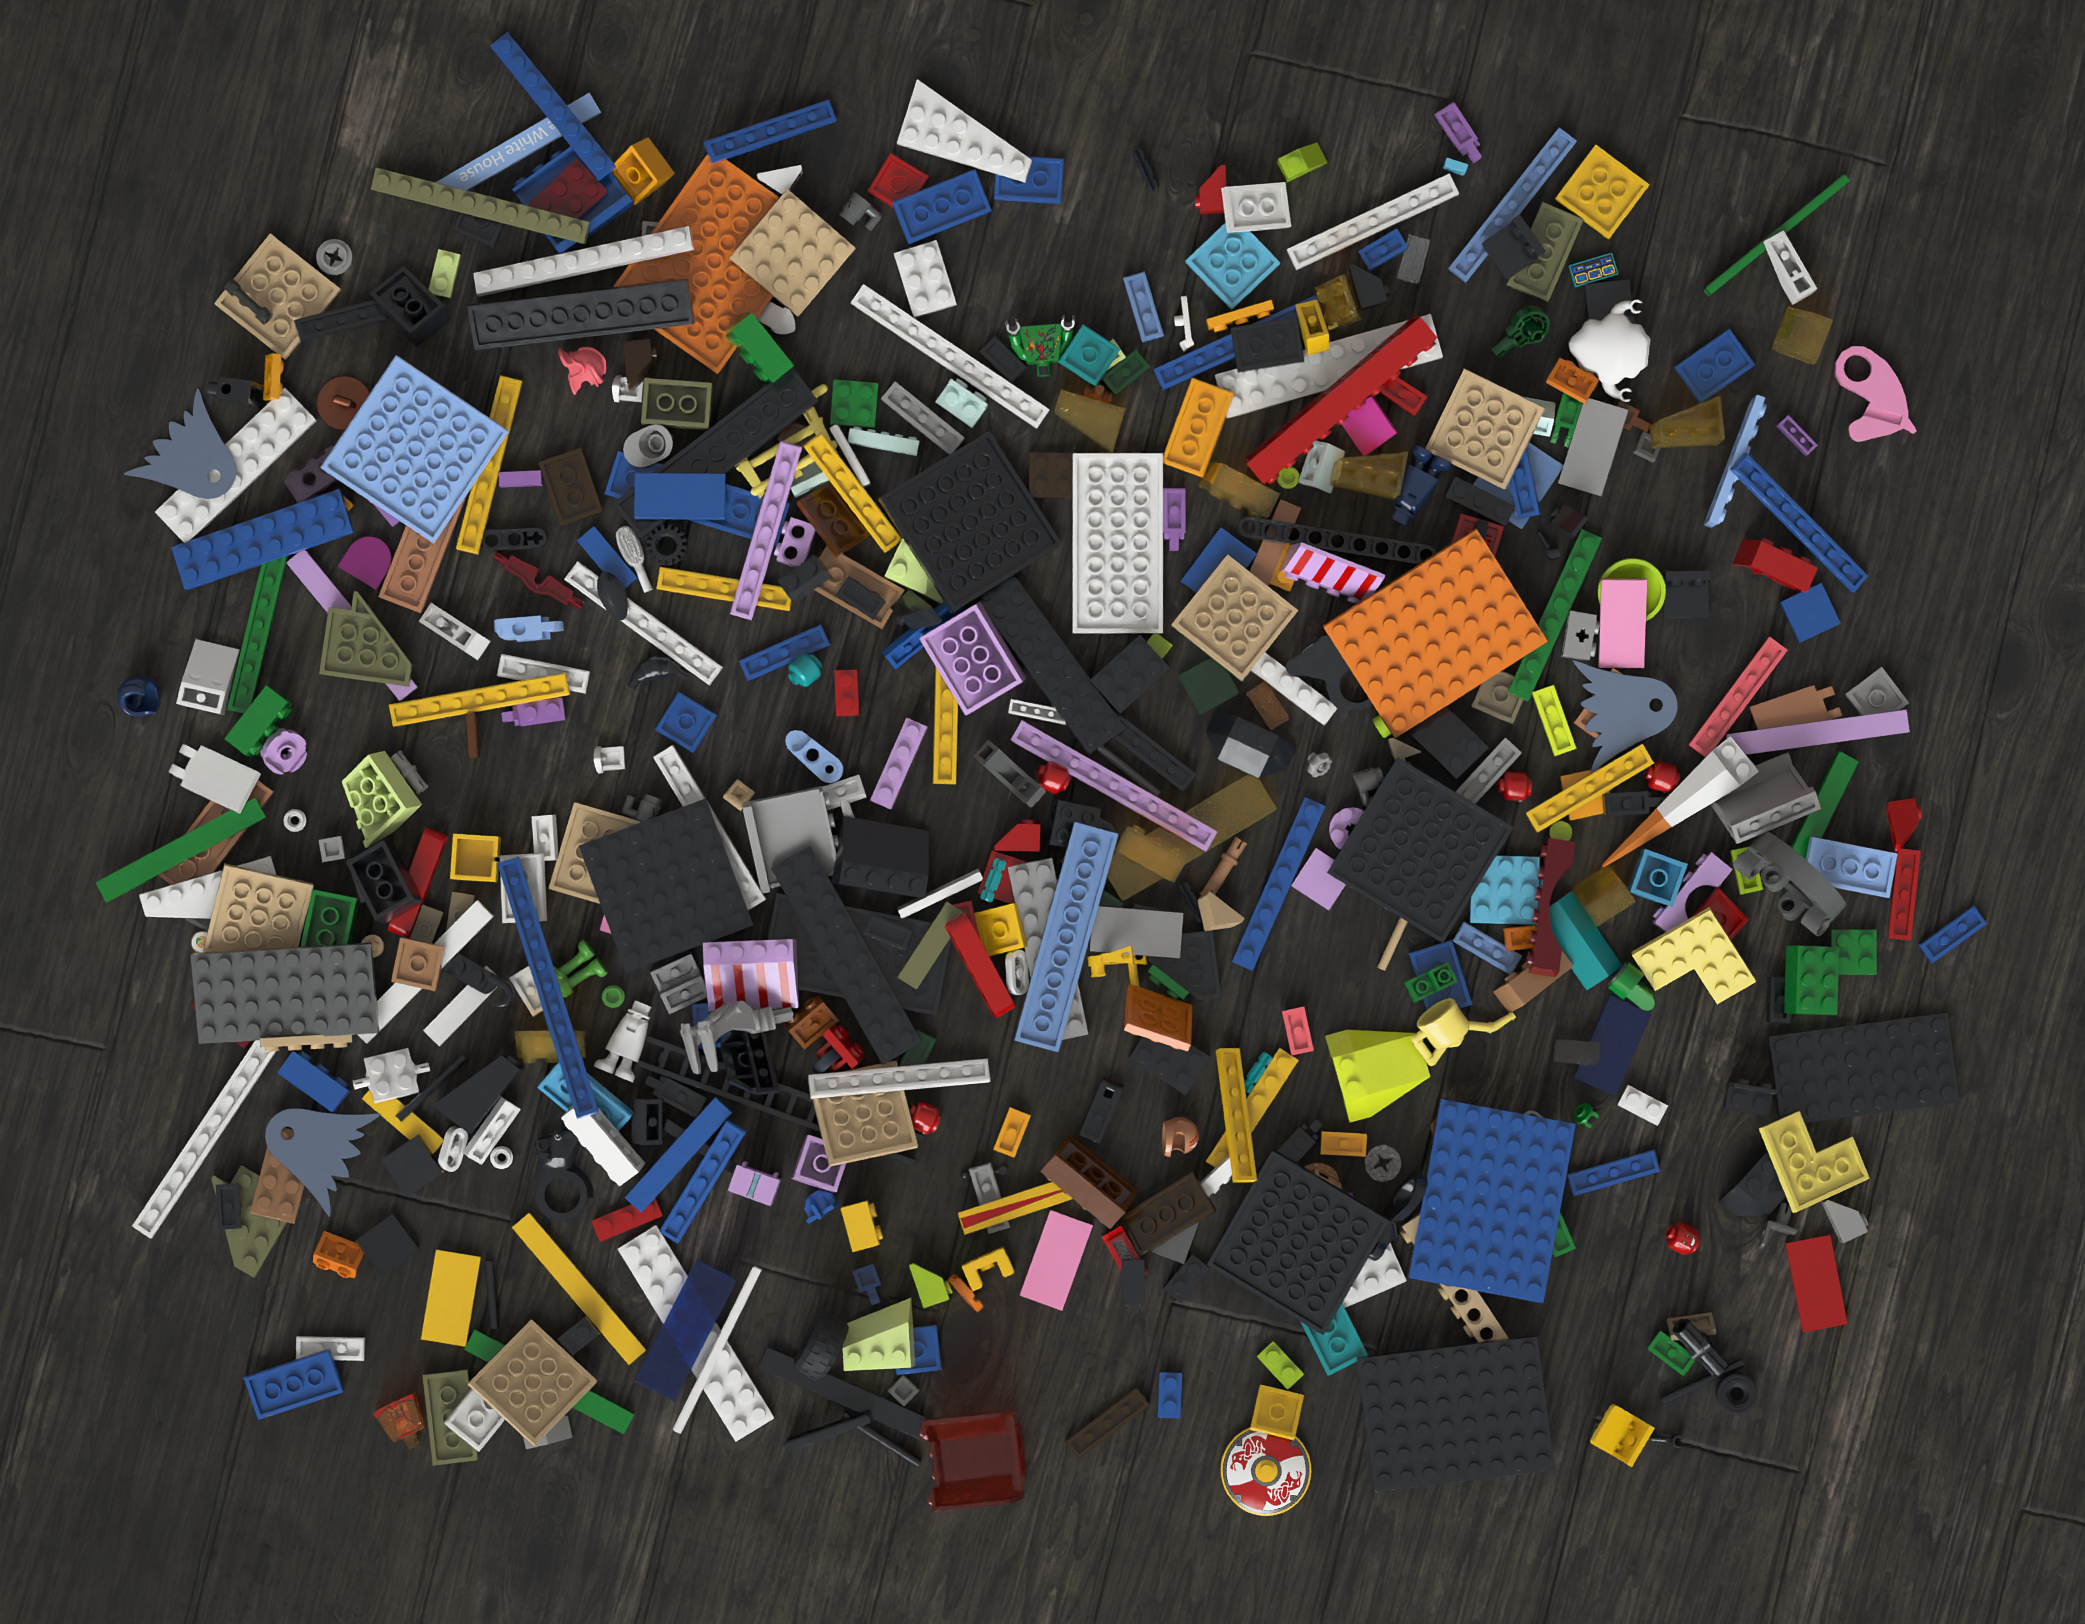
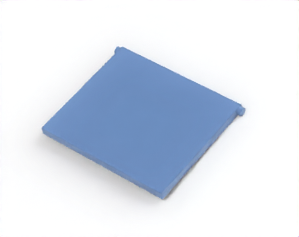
(1544, 472)

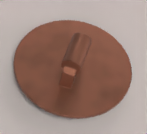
(341, 400)

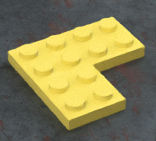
(1696, 945)
(1809, 1174)

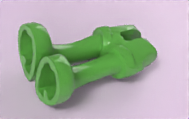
(594, 968)

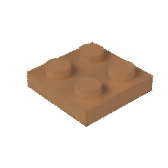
(418, 964)

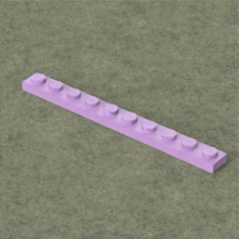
(1114, 786)

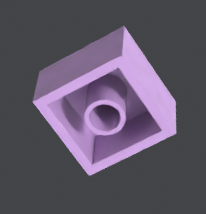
(813, 1166)

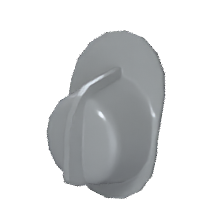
(648, 445)

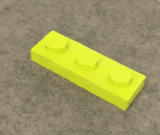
(1554, 720)

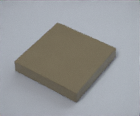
(1494, 699)

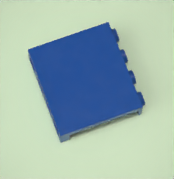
(602, 213)

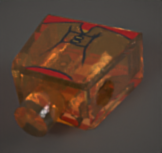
(402, 1420)

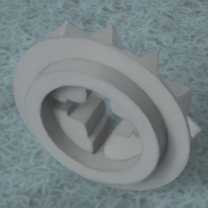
(330, 247)

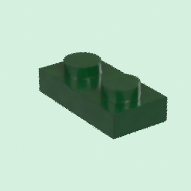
(1125, 372)

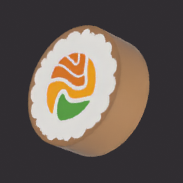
(198, 941)

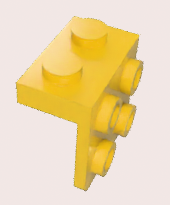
(1621, 1434)

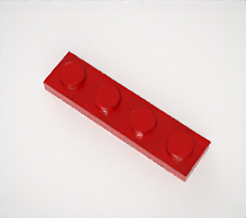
(1904, 894)

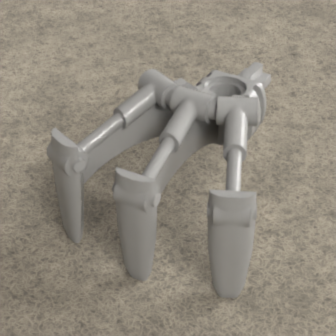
(726, 1018)

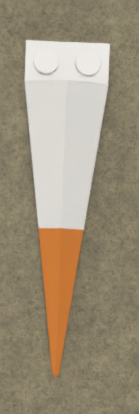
(1713, 778)

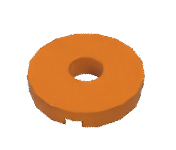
(965, 1292)

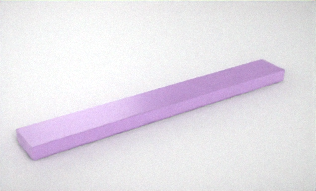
(766, 530)
(330, 596)
(1822, 732)

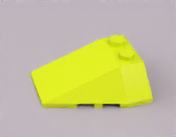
(1374, 1069)

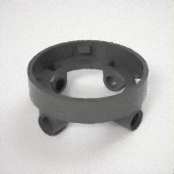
(1799, 879)

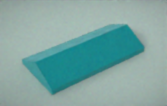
(1581, 941)

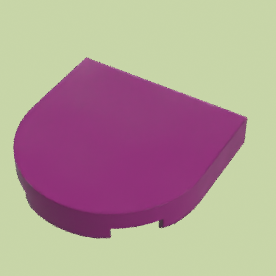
(367, 561)

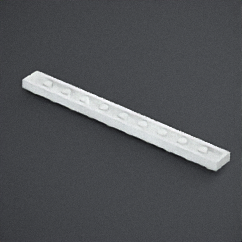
(583, 261)
(950, 356)
(203, 1140)

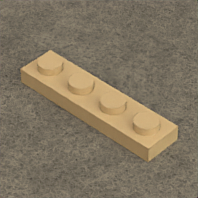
(296, 1042)

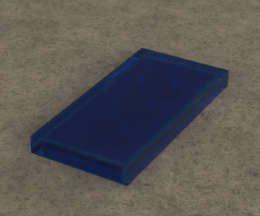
(1619, 1034)

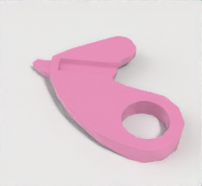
(1886, 398)

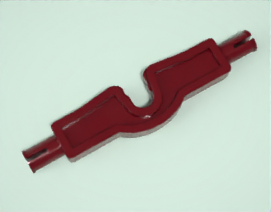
(549, 586)

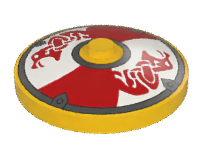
(1265, 1472)

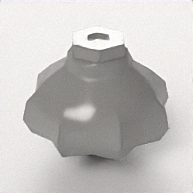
(1319, 764)

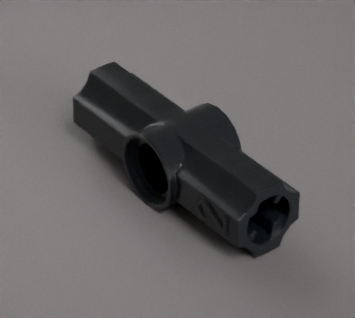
(1700, 1347)

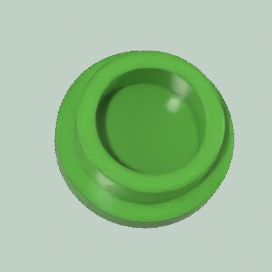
(613, 996)

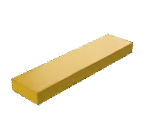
(410, 1126)

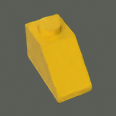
(1312, 327)

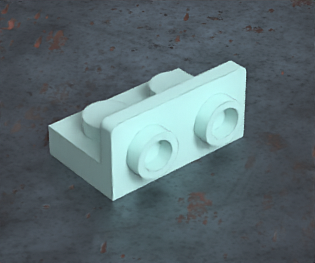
(962, 403)

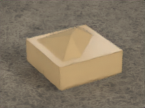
(738, 794)

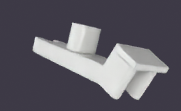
(1184, 320)

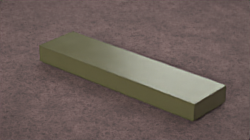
(929, 948)

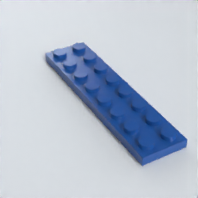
(740, 505)
(262, 539)

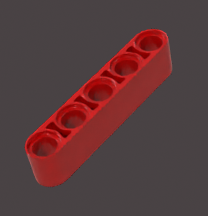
(421, 873)
(979, 965)

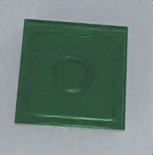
(1208, 685)

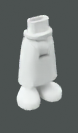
(627, 1042)

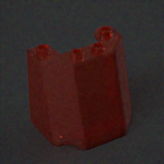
(975, 1460)

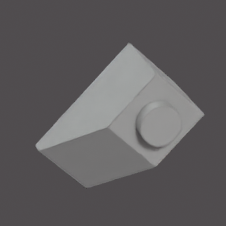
(1845, 1221)
(558, 1433)

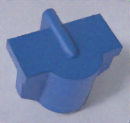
(819, 1204)

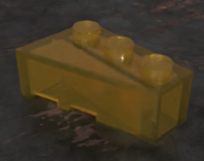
(1238, 490)

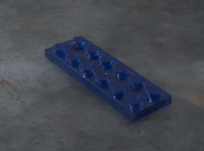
(685, 1330)

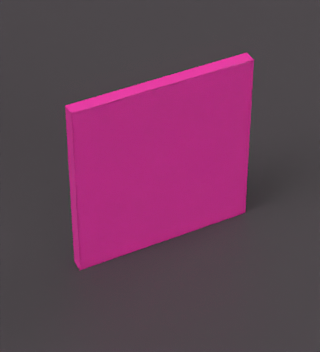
(1368, 426)

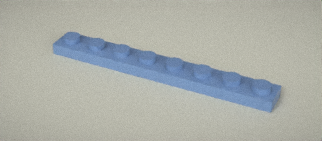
(1513, 202)

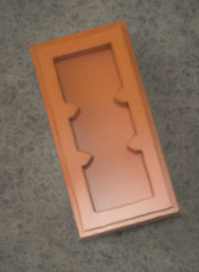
(1517, 938)

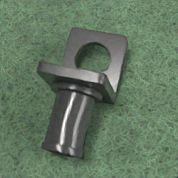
(1780, 1224)

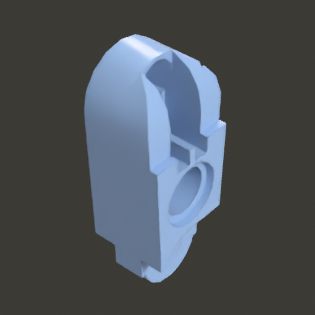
(526, 628)
(801, 743)

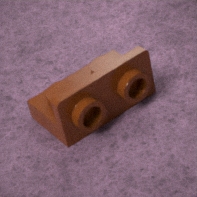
(811, 1021)

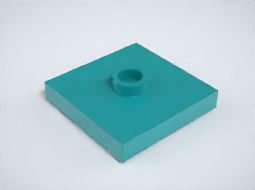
(1089, 355)

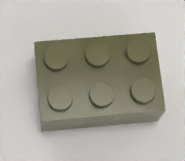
(677, 404)

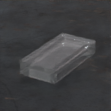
(1413, 259)

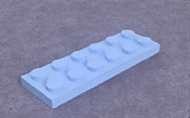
(1747, 432)

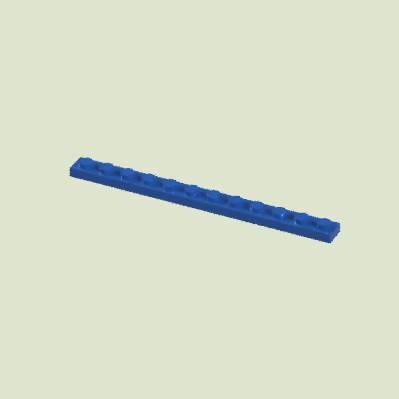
(548, 988)

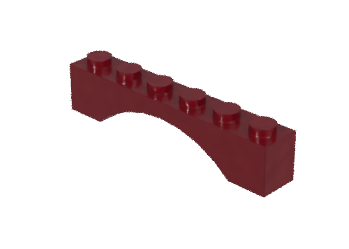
(1546, 952)

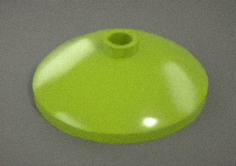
(1640, 569)

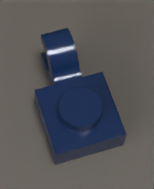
(867, 1280)

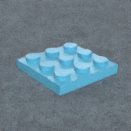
(1232, 264)
(1506, 892)

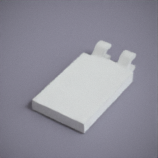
(216, 777)

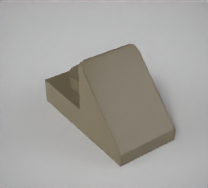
(1401, 749)

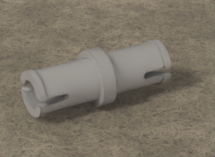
(409, 772)

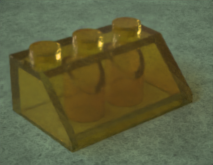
(539, 1044)

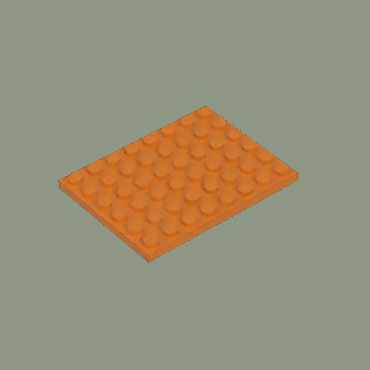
(721, 210)
(1435, 633)

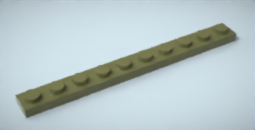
(480, 205)

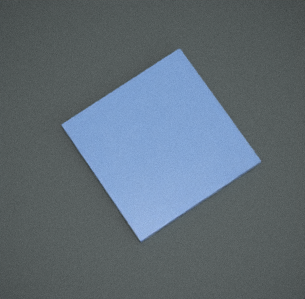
(414, 449)

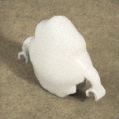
(1612, 348)

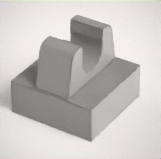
(332, 849)

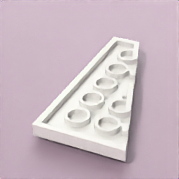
(949, 133)
(195, 896)

